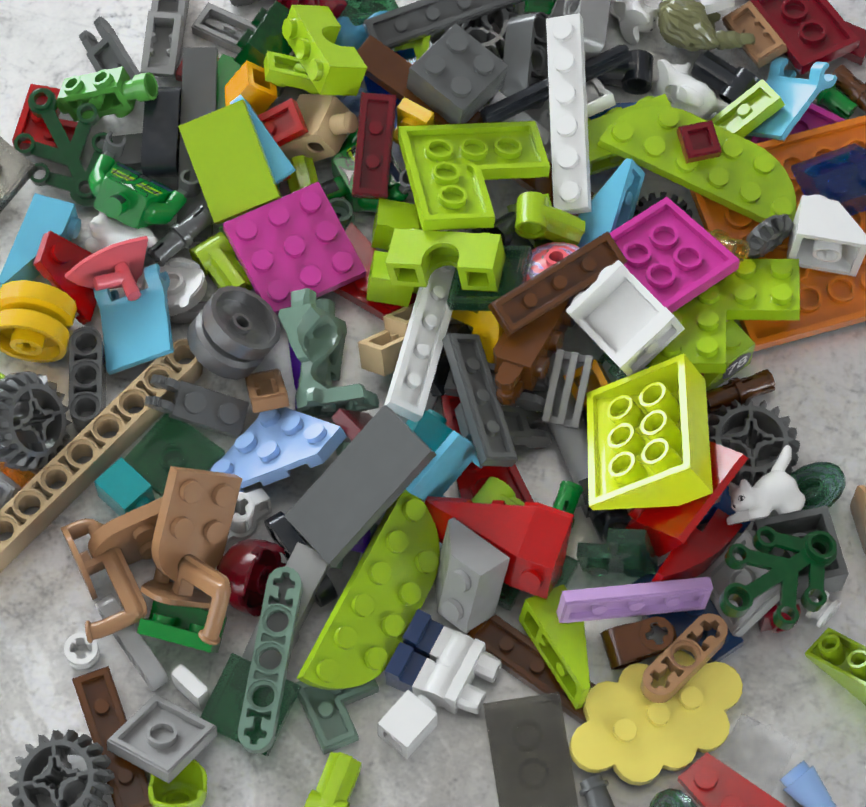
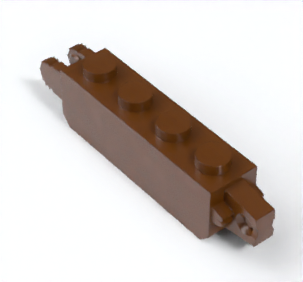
(527, 353)

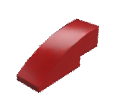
(698, 550)

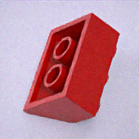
(673, 524)

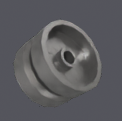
(233, 332)

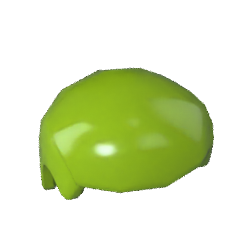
(185, 790)

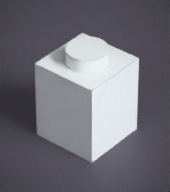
(408, 723)

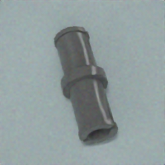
(180, 235)

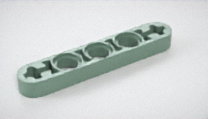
(276, 677)

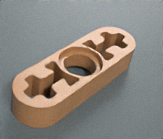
(682, 674)

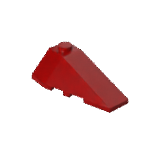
(529, 535)

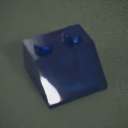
(836, 175)

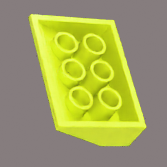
(649, 439)

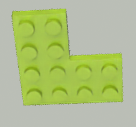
(453, 161)
(753, 292)

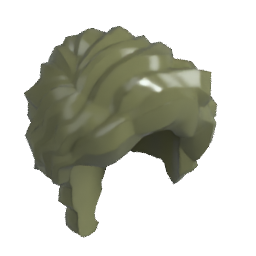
(690, 28)

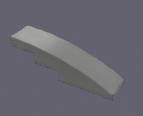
(164, 37)
(312, 571)

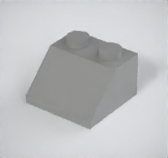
(468, 577)

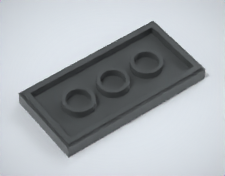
(360, 485)

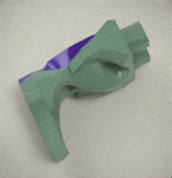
(316, 357)

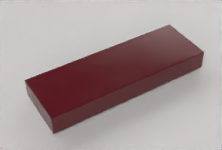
(374, 146)

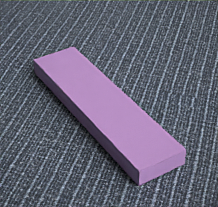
(634, 599)

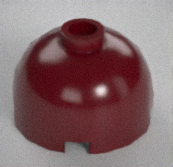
(248, 569)

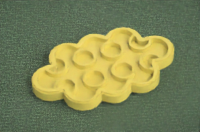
(647, 736)

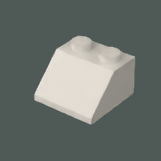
(826, 237)

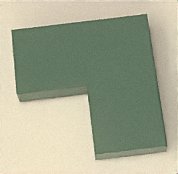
(329, 715)

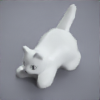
(633, 17)
(685, 91)
(109, 231)
(770, 496)

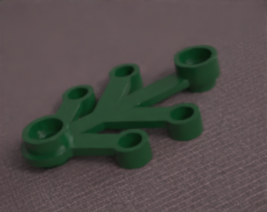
(68, 152)
(781, 571)

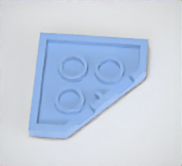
(277, 444)

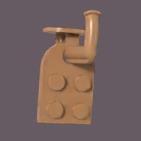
(191, 543)
(113, 549)

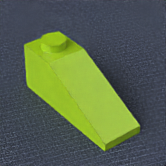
(559, 644)

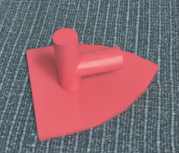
(113, 267)

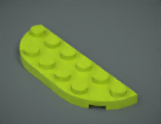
(741, 179)
(377, 600)

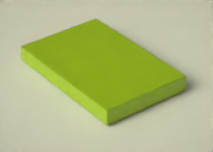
(229, 162)

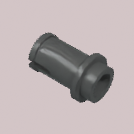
(596, 792)

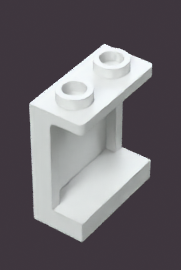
(624, 318)

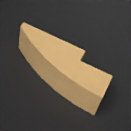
(381, 351)

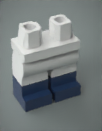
(441, 665)

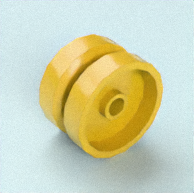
(35, 321)

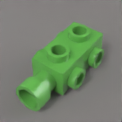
(108, 90)

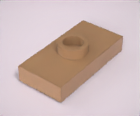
(767, 42)
(267, 390)

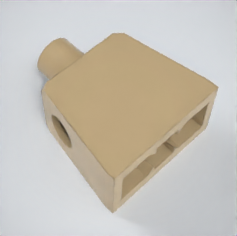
(327, 125)

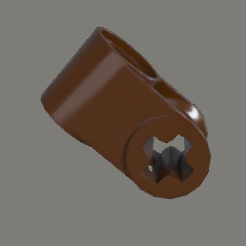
(631, 642)

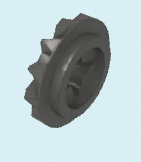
(769, 235)

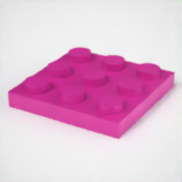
(294, 247)
(672, 254)

